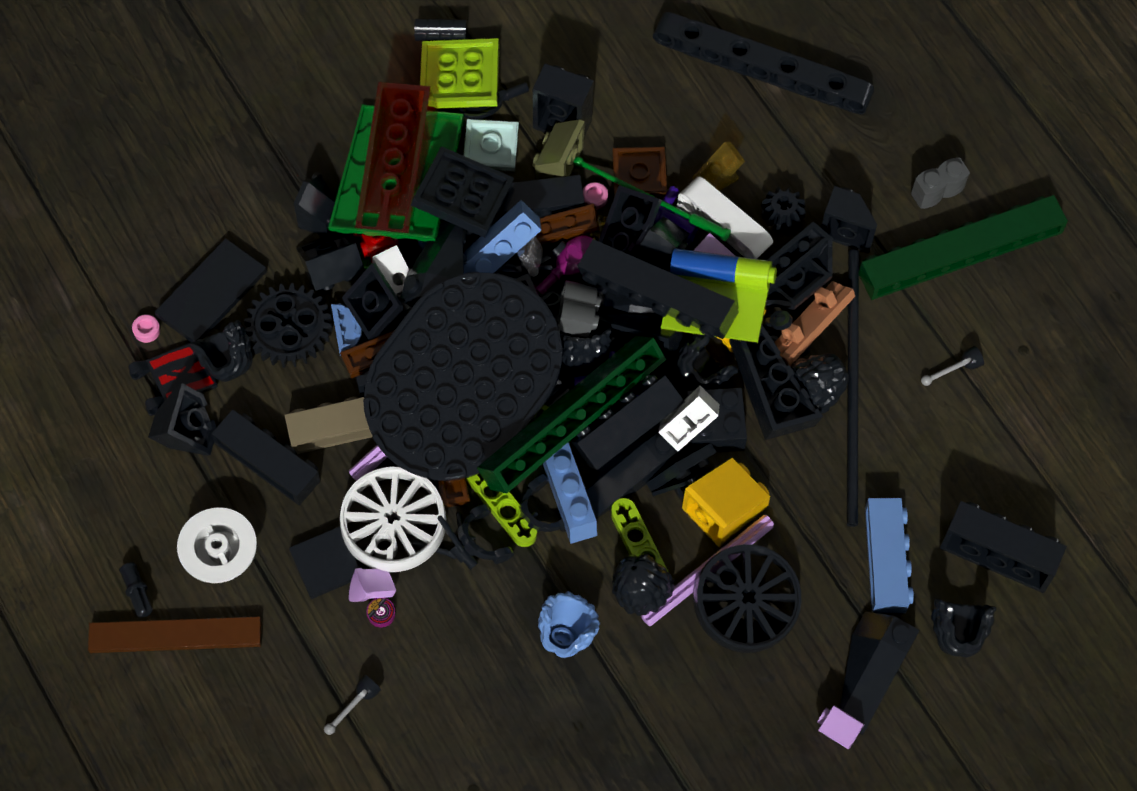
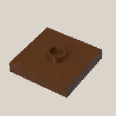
(641, 168)

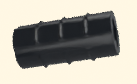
(440, 29)

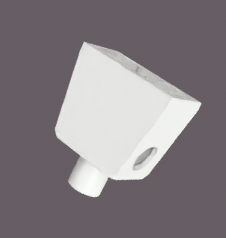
(394, 270)

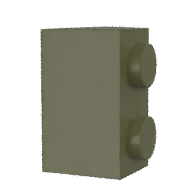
(560, 150)

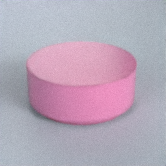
(596, 194)
(146, 328)

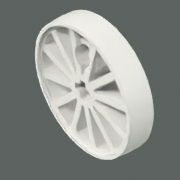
(387, 512)

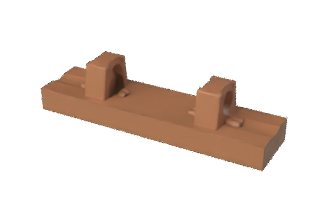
(813, 320)

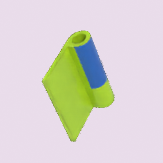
(733, 277)

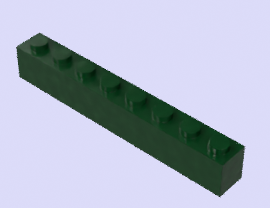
(962, 247)
(571, 414)

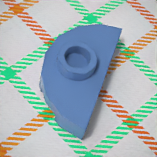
(346, 327)

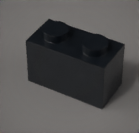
(662, 241)

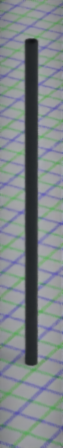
(853, 390)

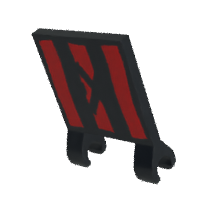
(169, 371)

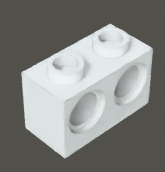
(689, 418)

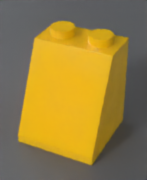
(725, 501)

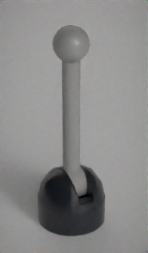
(970, 359)
(366, 690)

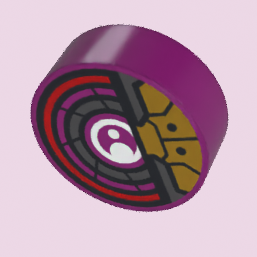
(381, 612)

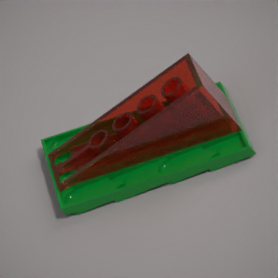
(389, 161)

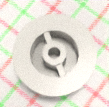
(216, 545)

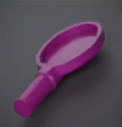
(566, 262)

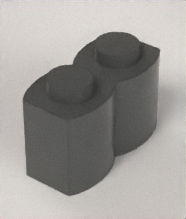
(940, 183)
(578, 309)

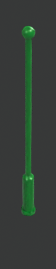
(722, 233)

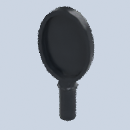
(504, 95)

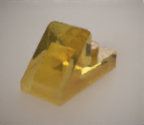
(721, 167)

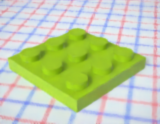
(461, 72)

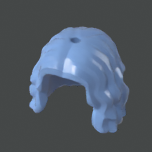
(567, 624)

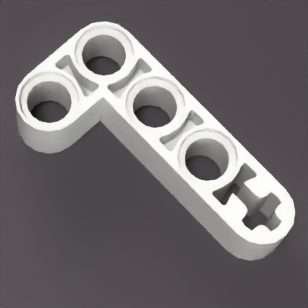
(709, 203)

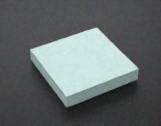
(492, 143)

